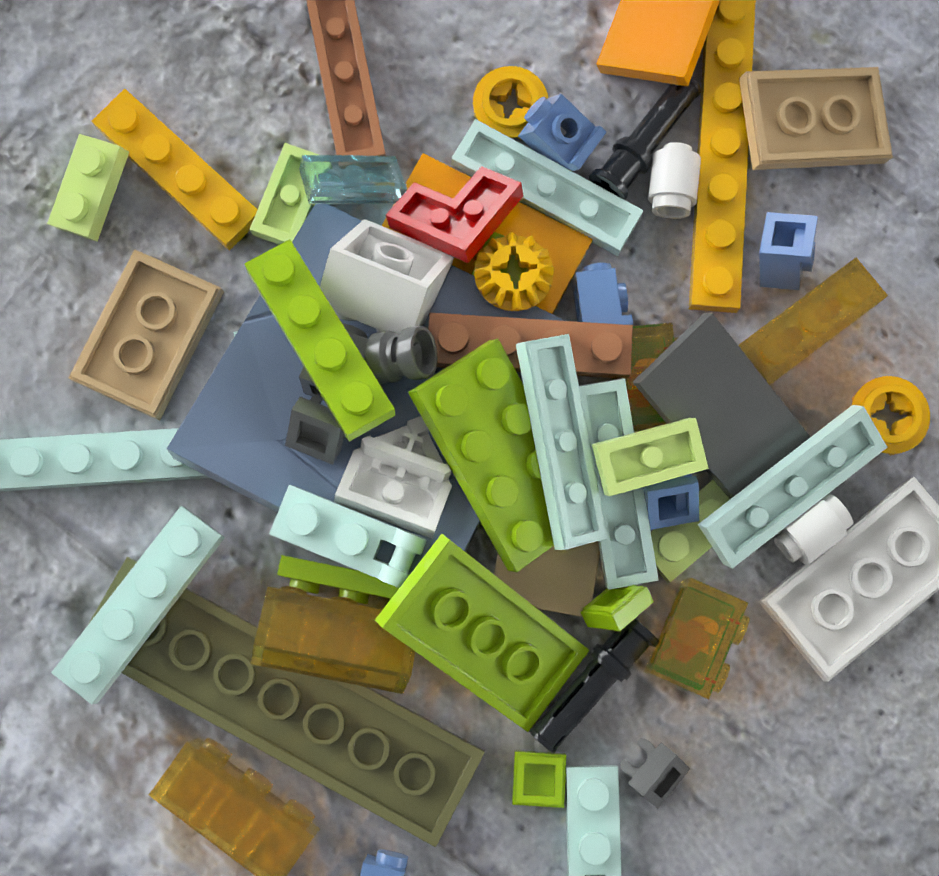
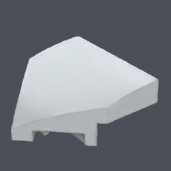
(398, 479)

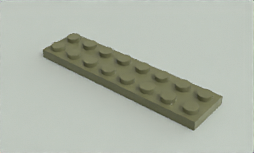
(319, 726)

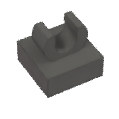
(314, 430)
(658, 774)

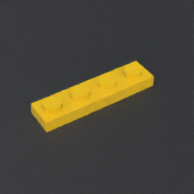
(176, 169)

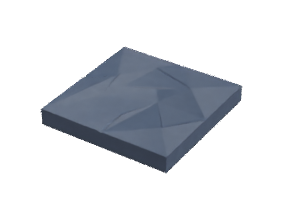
(245, 407)

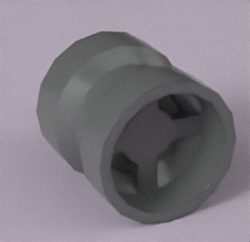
(406, 354)

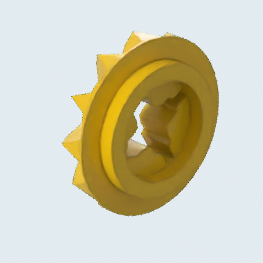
(497, 87)
(498, 287)
(902, 399)

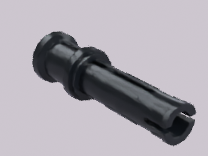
(634, 153)
(610, 663)

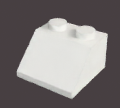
(383, 278)

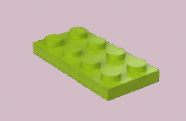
(487, 438)
(482, 633)

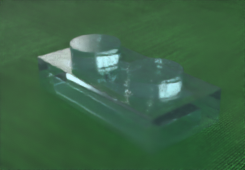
(351, 179)

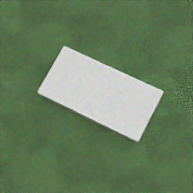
(862, 582)

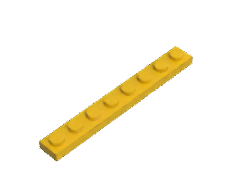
(724, 161)

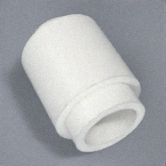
(674, 181)
(814, 530)

